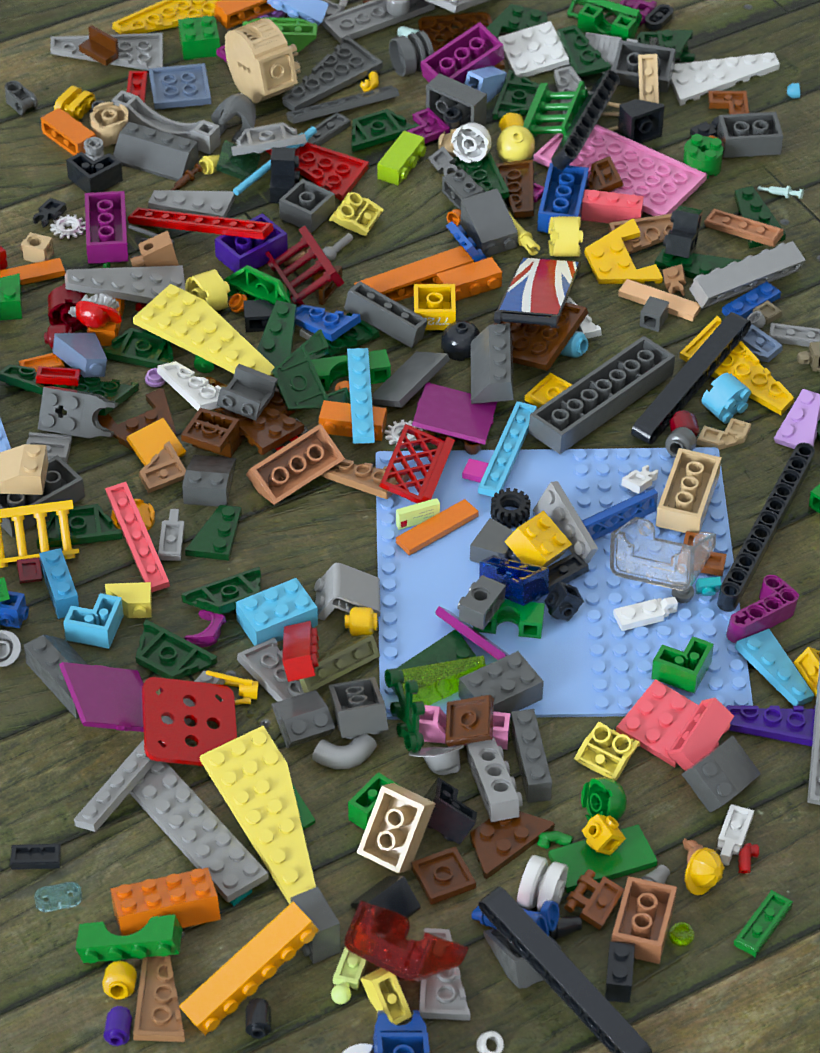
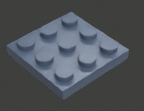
(179, 86)

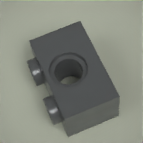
(481, 602)

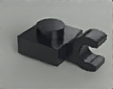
(706, 129)

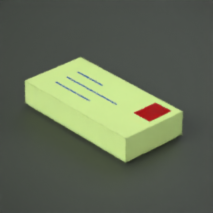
(416, 513)

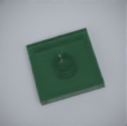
(237, 166)

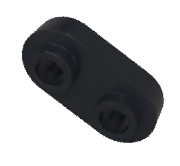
(659, 17)

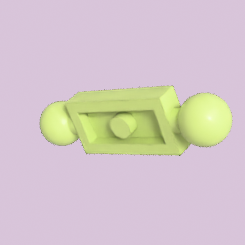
(347, 976)

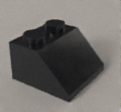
(641, 120)

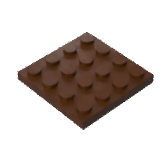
(540, 344)

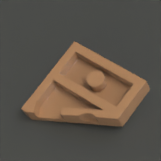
(162, 470)

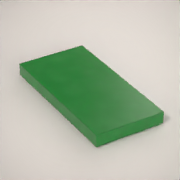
(628, 858)

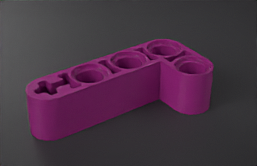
(775, 605)

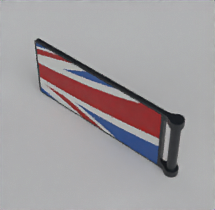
(538, 291)

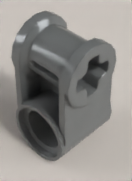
(19, 97)

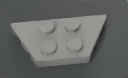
(265, 137)

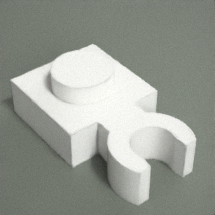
(639, 481)

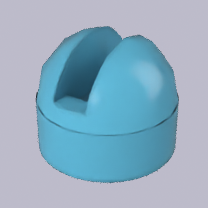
(794, 90)

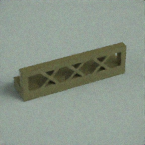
(341, 660)

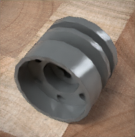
(409, 51)

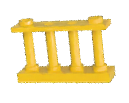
(39, 512)

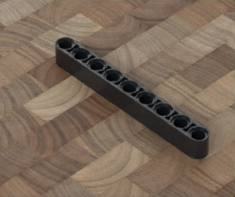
(585, 120)
(691, 378)
(561, 974)

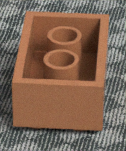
(645, 917)

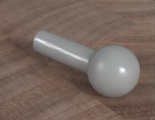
(331, 252)

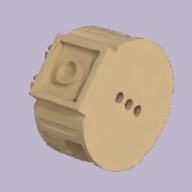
(261, 60)

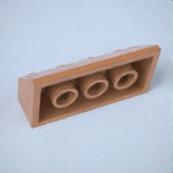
(295, 465)

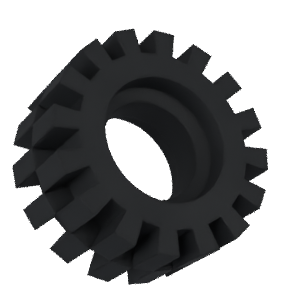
(513, 499)

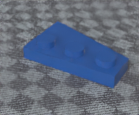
(467, 243)
(331, 324)

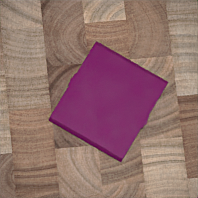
(452, 414)
(106, 695)

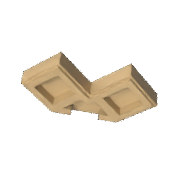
(734, 434)

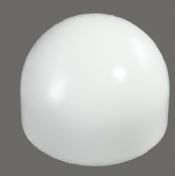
(481, 1042)

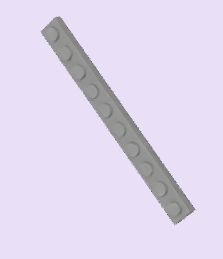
(125, 777)

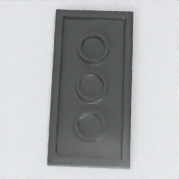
(409, 379)

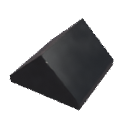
(392, 894)

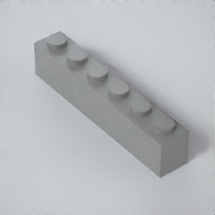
(746, 274)

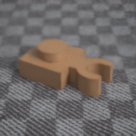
(674, 279)

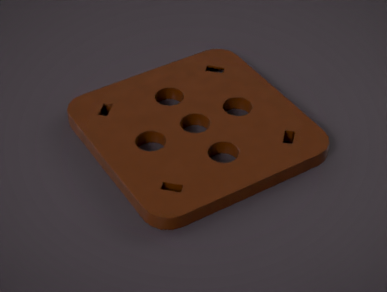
(441, 26)

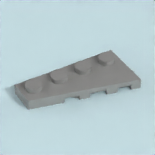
(443, 993)

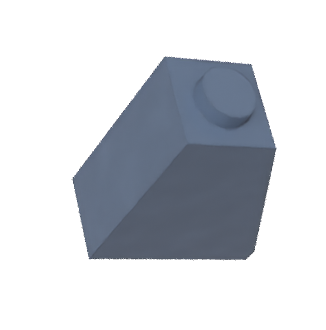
(81, 352)

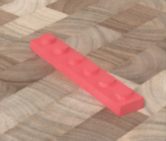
(137, 536)

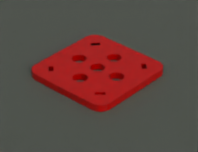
(167, 741)

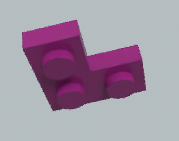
(429, 125)

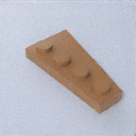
(652, 231)
(362, 477)
(157, 1003)

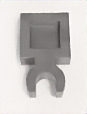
(443, 161)

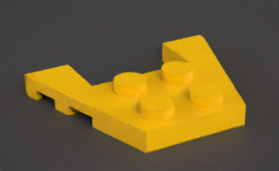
(612, 261)

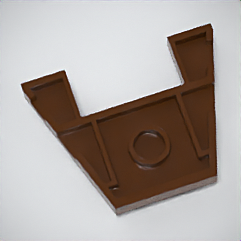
(160, 410)

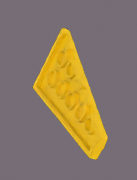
(163, 15)
(747, 369)

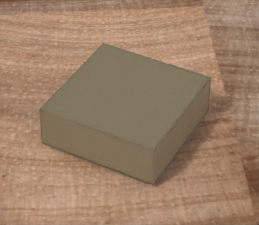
(769, 311)

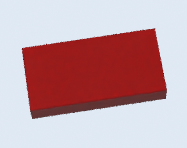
(58, 376)

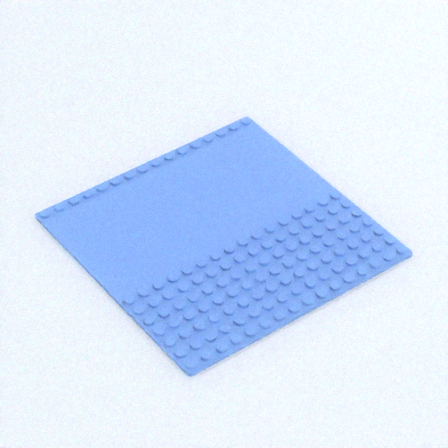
(584, 661)

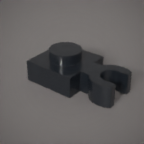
(49, 210)

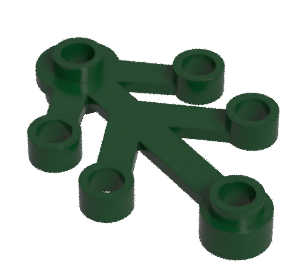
(404, 708)

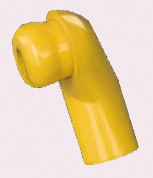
(370, 84)

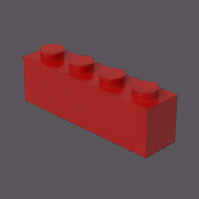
(300, 651)

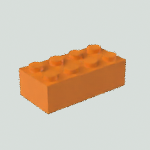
(186, 895)

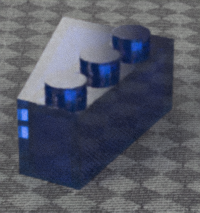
(522, 580)

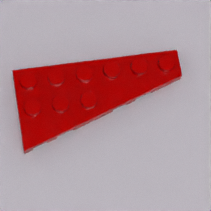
(330, 168)

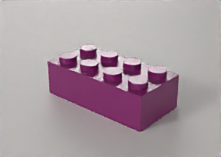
(467, 52)
(106, 227)

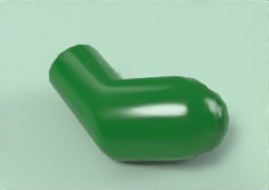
(554, 836)

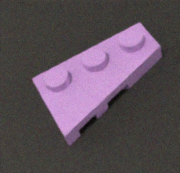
(801, 421)

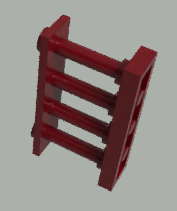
(322, 264)

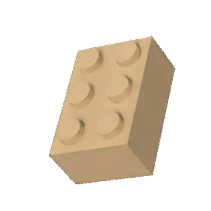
(396, 828)

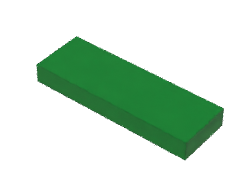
(763, 923)

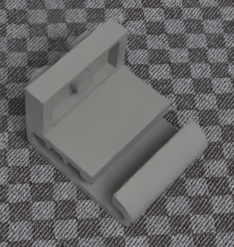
(346, 588)

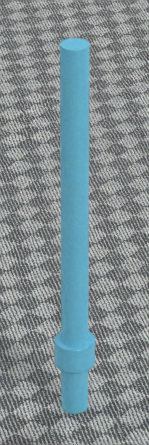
(267, 166)

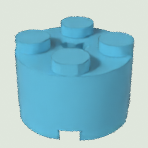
(726, 397)

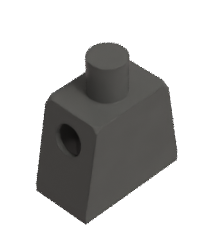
(492, 542)

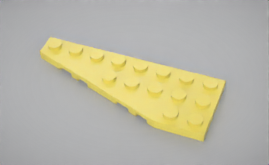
(199, 329)
(262, 798)

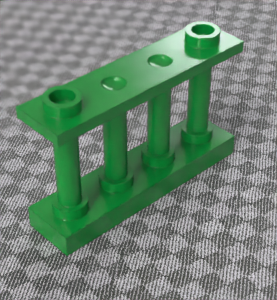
(541, 105)

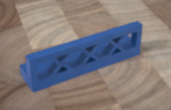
(621, 513)

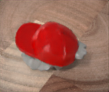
(96, 311)

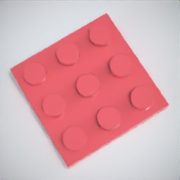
(658, 720)

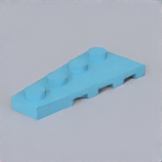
(773, 663)

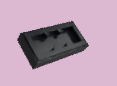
(35, 856)

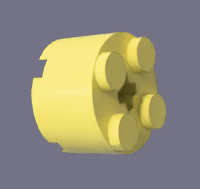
(565, 236)
(210, 288)

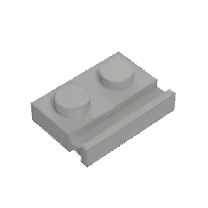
(56, 444)

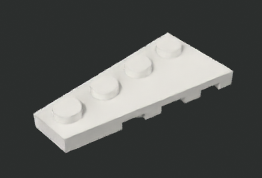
(192, 388)

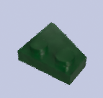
(674, 39)

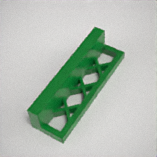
(608, 7)

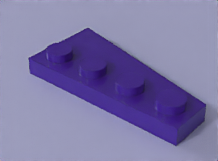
(786, 725)

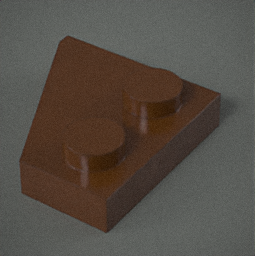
(604, 176)

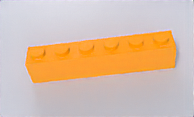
(249, 968)

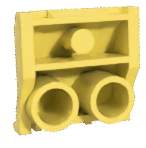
(357, 213)
(606, 751)

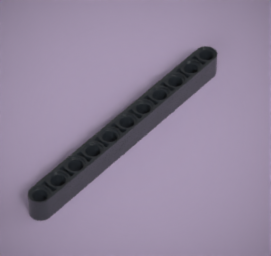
(765, 527)

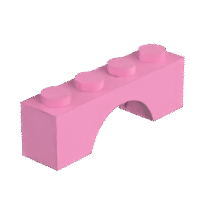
(433, 726)

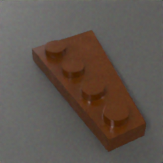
(520, 183)

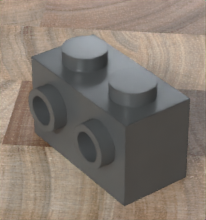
(459, 186)

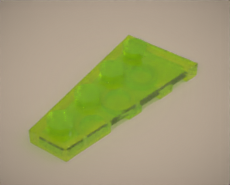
(440, 679)

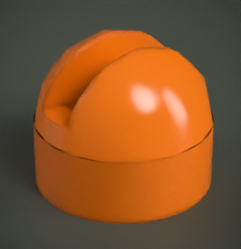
(455, 218)

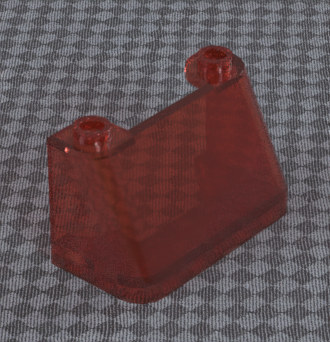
(381, 939)

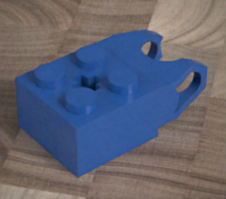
(400, 1039)

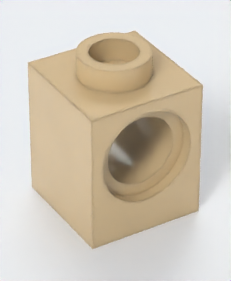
(37, 248)

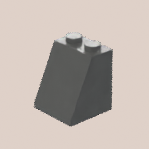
(488, 222)

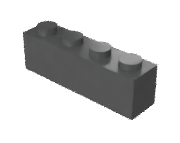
(385, 314)
(530, 755)

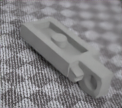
(171, 537)

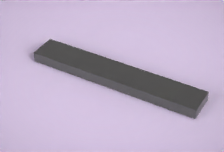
(342, 104)

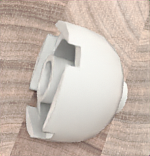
(471, 142)

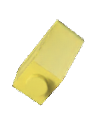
(135, 598)
(386, 995)

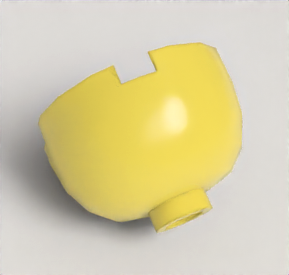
(515, 144)

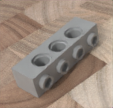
(494, 780)

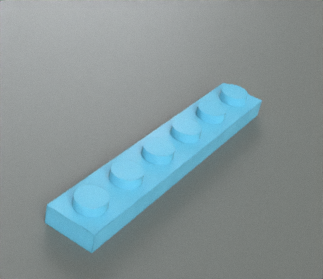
(360, 396)
(506, 450)

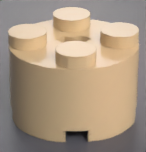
(108, 121)

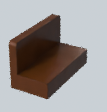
(100, 46)

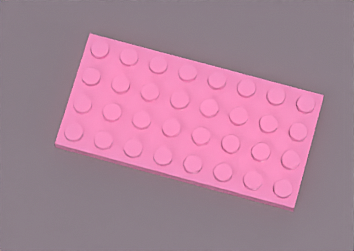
(643, 170)

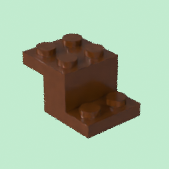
(213, 432)

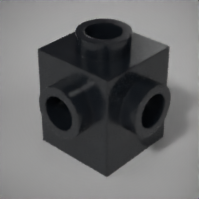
(563, 601)

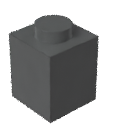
(654, 314)

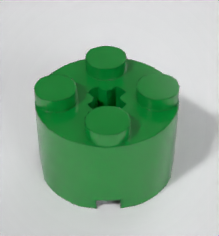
(704, 154)

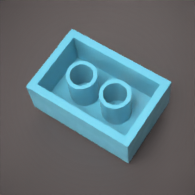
(268, 611)

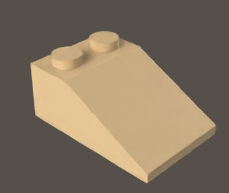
(23, 470)

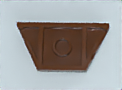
(506, 839)

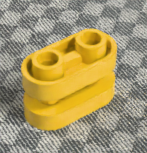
(75, 102)

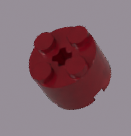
(59, 304)

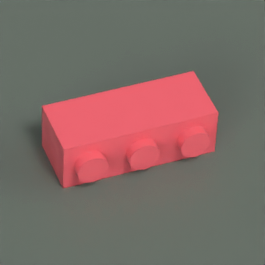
(610, 206)
(701, 733)

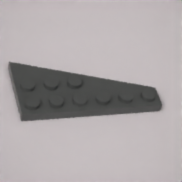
(336, 71)

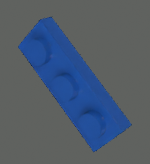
(746, 303)

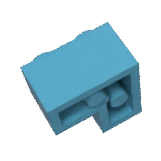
(95, 626)

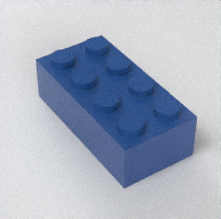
(562, 194)

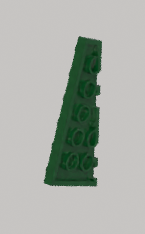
(112, 390)

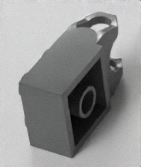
(81, 412)

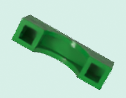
(335, 367)
(157, 938)

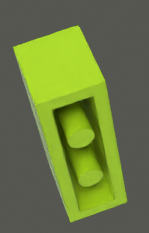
(401, 158)

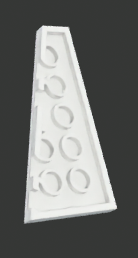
(700, 77)

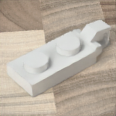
(644, 612)
(734, 832)

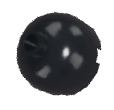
(457, 339)

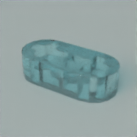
(58, 896)

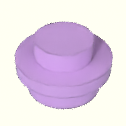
(153, 379)

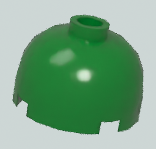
(603, 797)

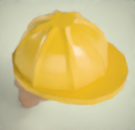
(703, 868)

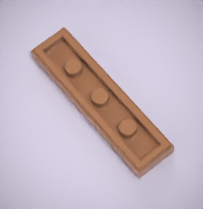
(744, 227)

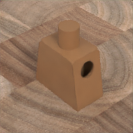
(156, 252)

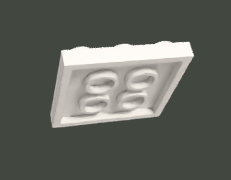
(534, 50)

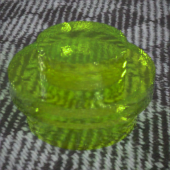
(681, 934)

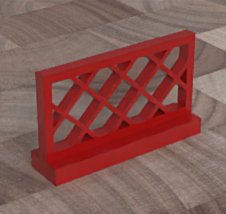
(434, 469)

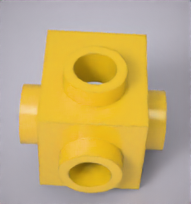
(603, 834)

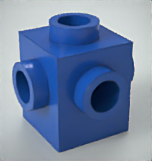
(13, 610)

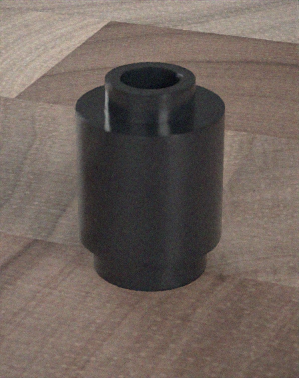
(258, 1018)

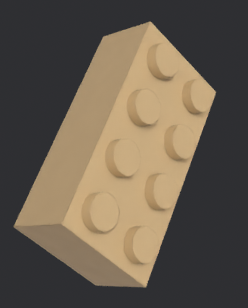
(688, 491)

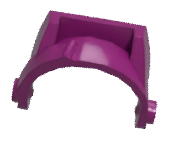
(211, 633)

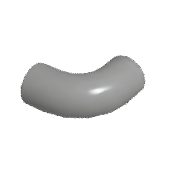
(344, 756)

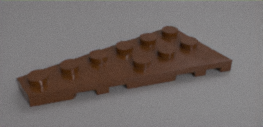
(269, 429)

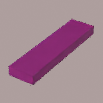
(471, 633)

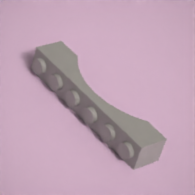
(203, 132)

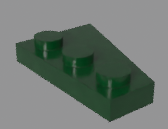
(581, 54)
(217, 535)

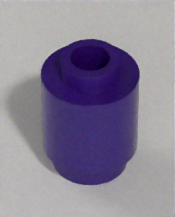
(118, 1026)

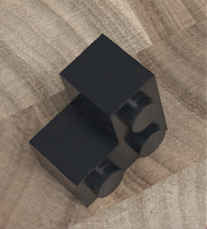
(283, 172)
(94, 175)
(685, 231)
(449, 815)

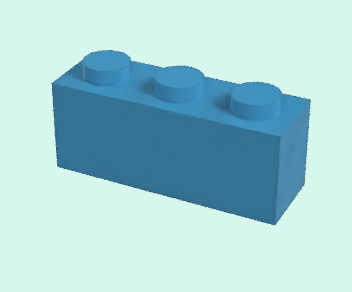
(58, 581)

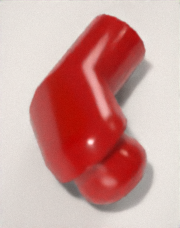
(745, 857)

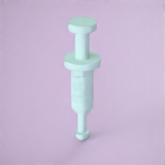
(782, 191)

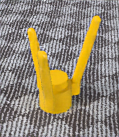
(247, 687)

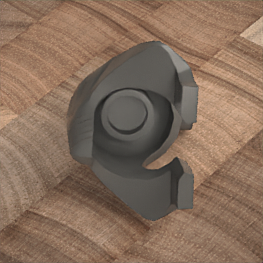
(237, 105)

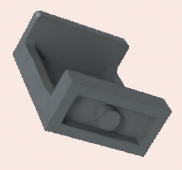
(247, 392)

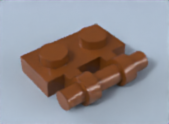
(600, 904)

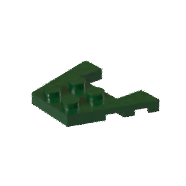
(517, 18)
(299, 381)

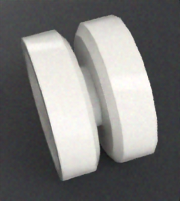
(541, 883)

